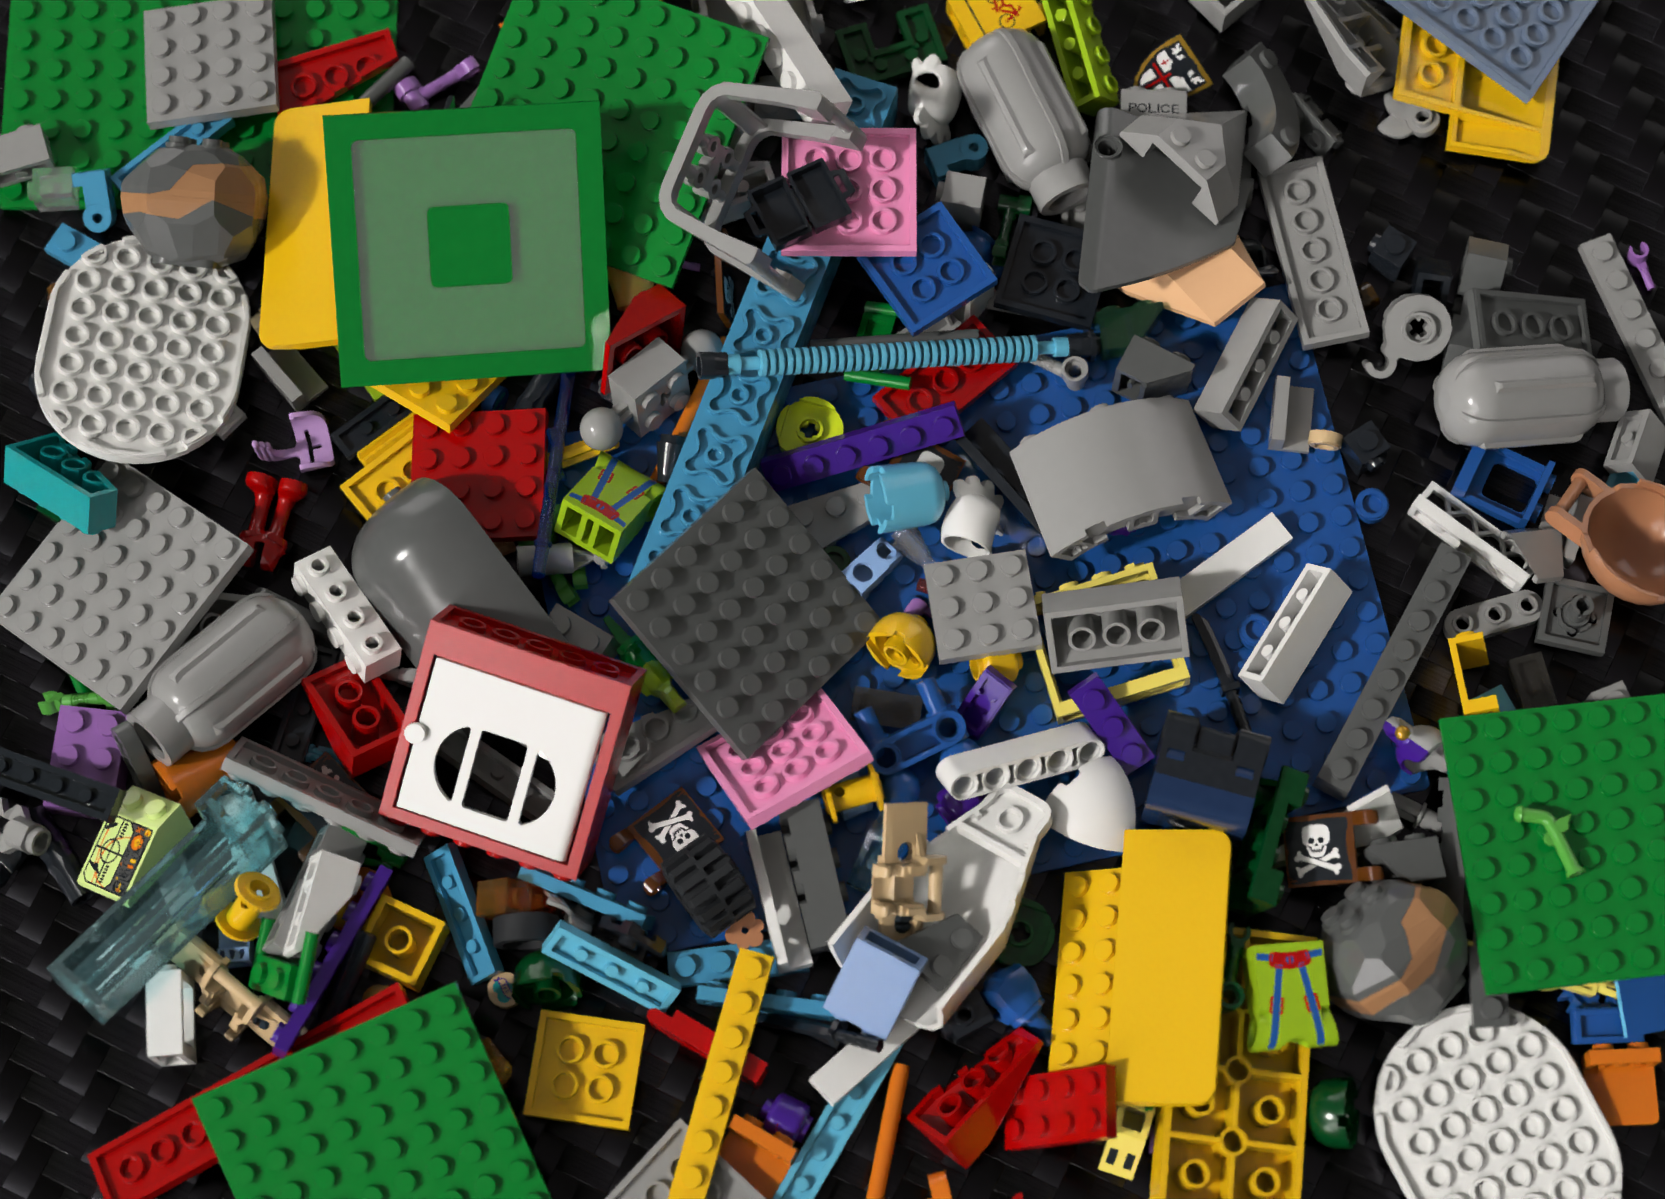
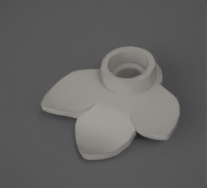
(1404, 119)
(576, 915)

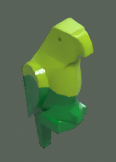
(657, 679)

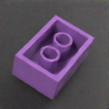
(87, 748)

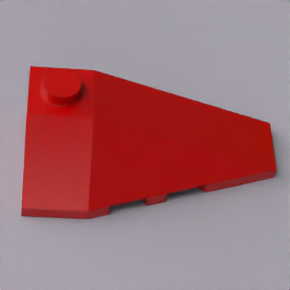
(971, 1108)

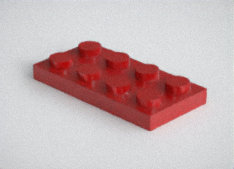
(943, 384)
(1063, 1109)

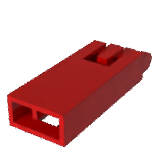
(700, 1039)

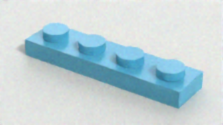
(611, 967)

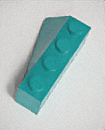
(61, 482)

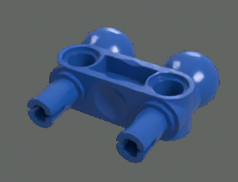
(913, 742)

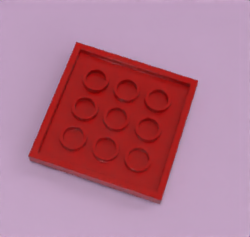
(491, 465)

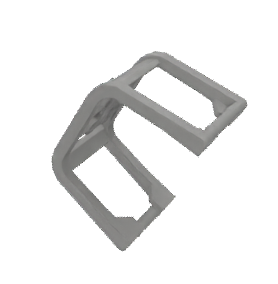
(727, 99)

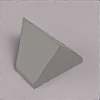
(1540, 550)

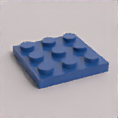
(938, 279)

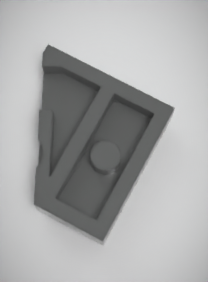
(945, 946)

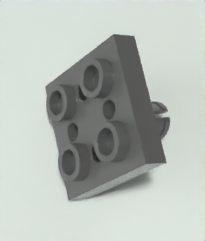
(1589, 603)

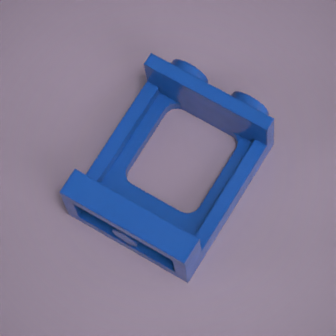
(1476, 471)

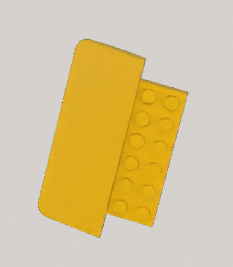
(1482, 113)
(298, 263)
(1146, 967)

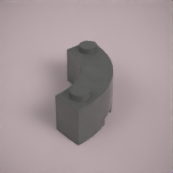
(1272, 108)
(1482, 268)

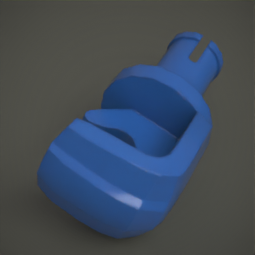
(1017, 1001)

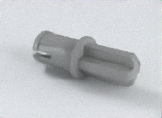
(1417, 814)

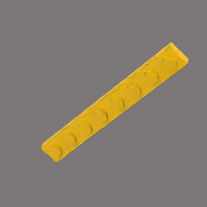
(722, 1075)

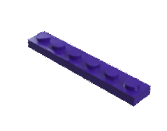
(863, 446)
(338, 947)

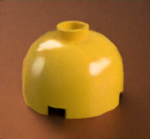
(904, 643)

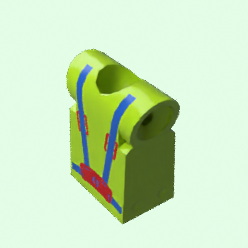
(608, 507)
(1287, 996)

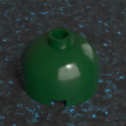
(545, 982)
(1332, 1112)

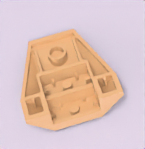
(1206, 289)

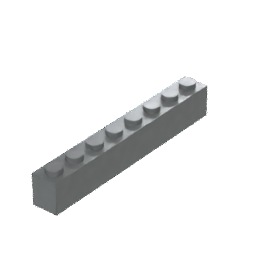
(1392, 672)

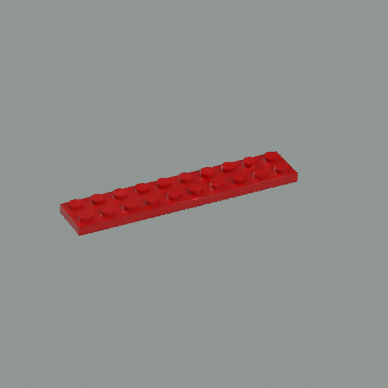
(175, 1142)

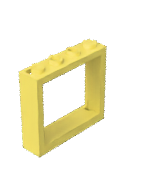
(1125, 692)

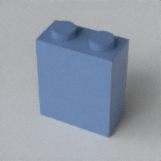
(874, 983)

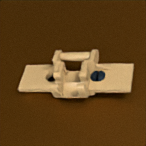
(894, 879)
(224, 990)

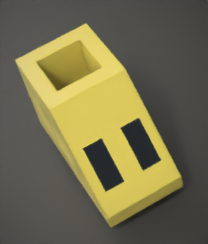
(1123, 1154)

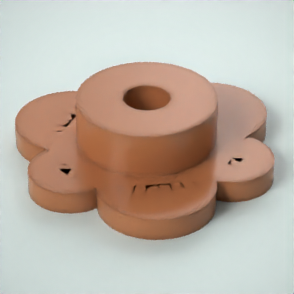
(753, 938)

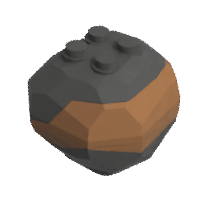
(195, 204)
(1394, 951)

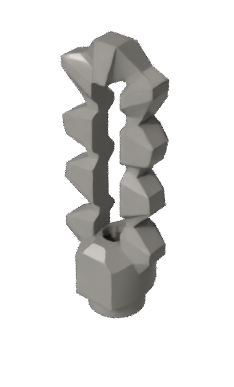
(21, 831)

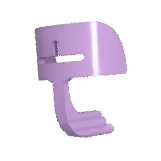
(319, 434)

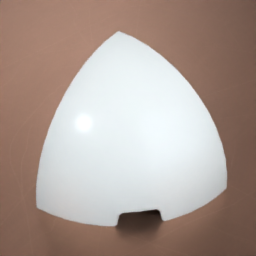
(1095, 805)

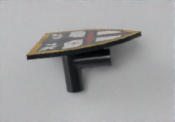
(1173, 66)

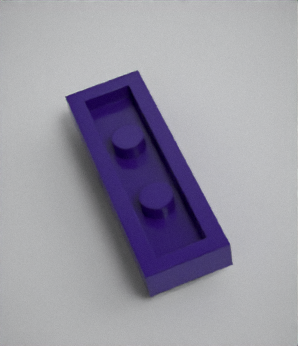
(1111, 723)

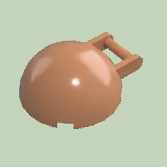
(1618, 535)

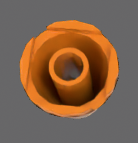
(192, 775)

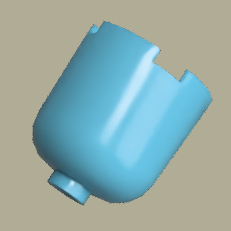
(904, 496)

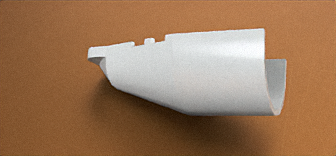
(983, 882)

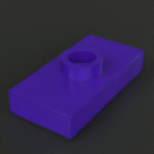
(985, 701)

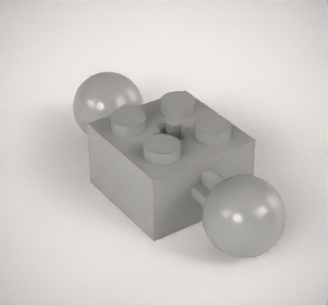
(647, 390)

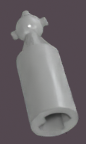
(562, 559)

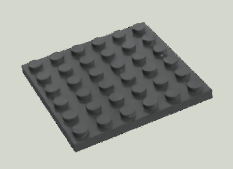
(747, 613)

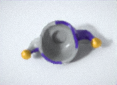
(1417, 746)

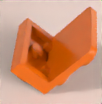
(1623, 1082)
(757, 1154)

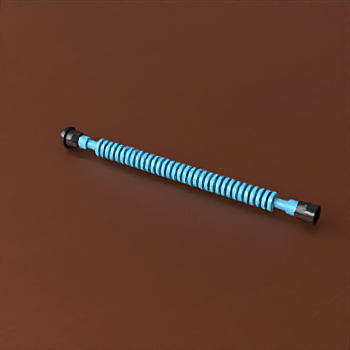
(898, 355)

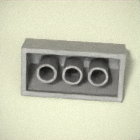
(1115, 625)

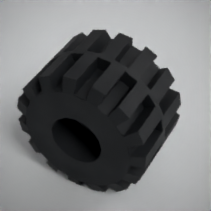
(708, 885)

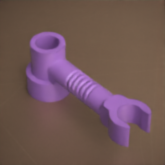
(416, 96)

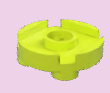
(799, 415)

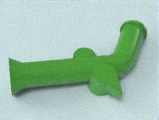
(1554, 835)

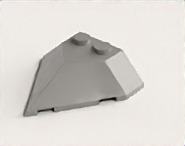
(1201, 145)

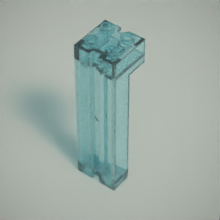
(171, 900)

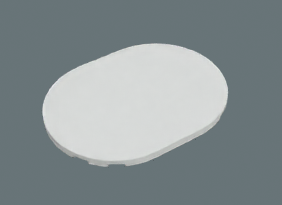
(141, 354)
(1492, 1115)

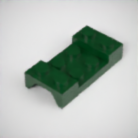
(1253, 880)

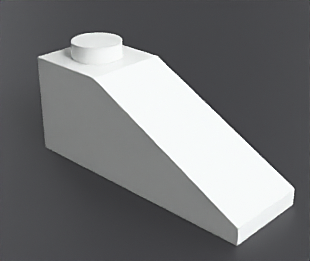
(325, 889)

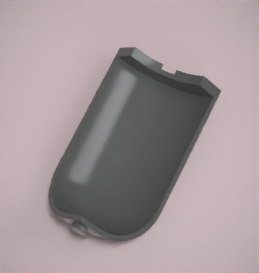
(433, 553)

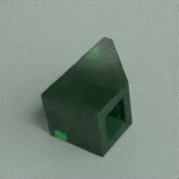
(1118, 325)

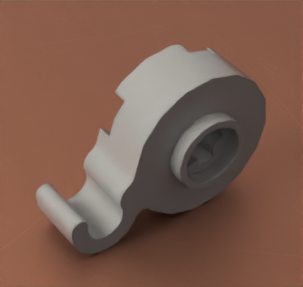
(1396, 328)

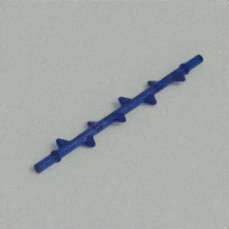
(555, 473)

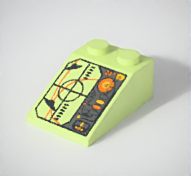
(135, 843)

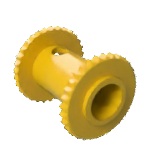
(853, 793)
(240, 918)

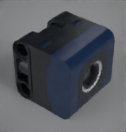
(1204, 777)

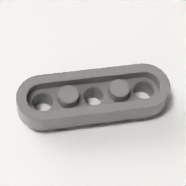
(1507, 606)

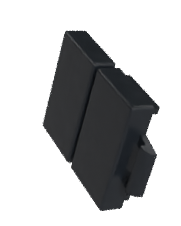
(811, 195)

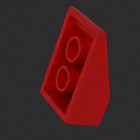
(647, 317)
(356, 717)

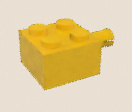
(404, 941)

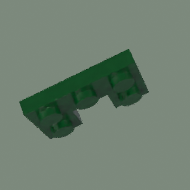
(896, 60)

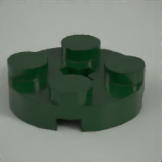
(1039, 944)

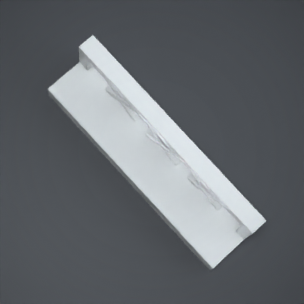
(1466, 541)
(779, 901)

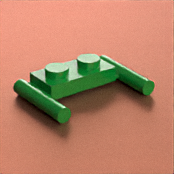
(878, 320)
(280, 977)

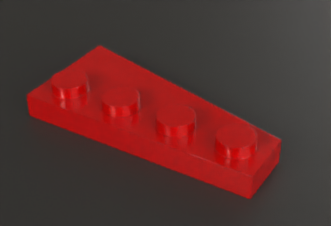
(333, 70)

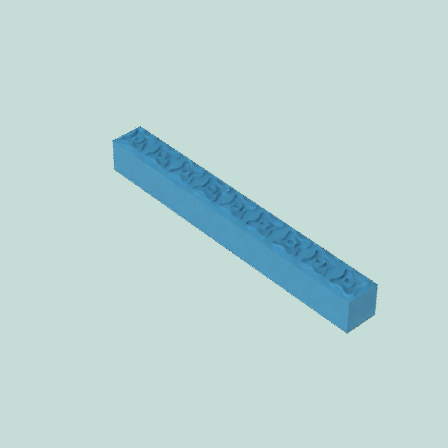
(743, 408)

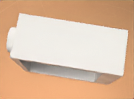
(171, 1017)

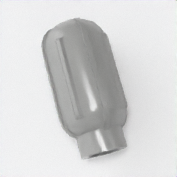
(1027, 117)
(1528, 395)
(224, 678)

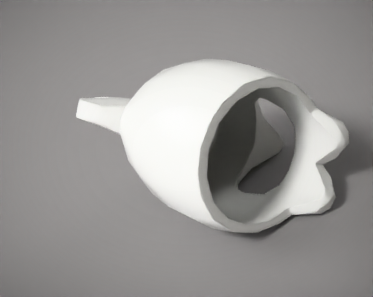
(934, 106)
(972, 517)

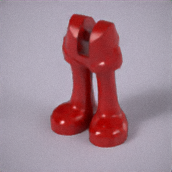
(264, 489)

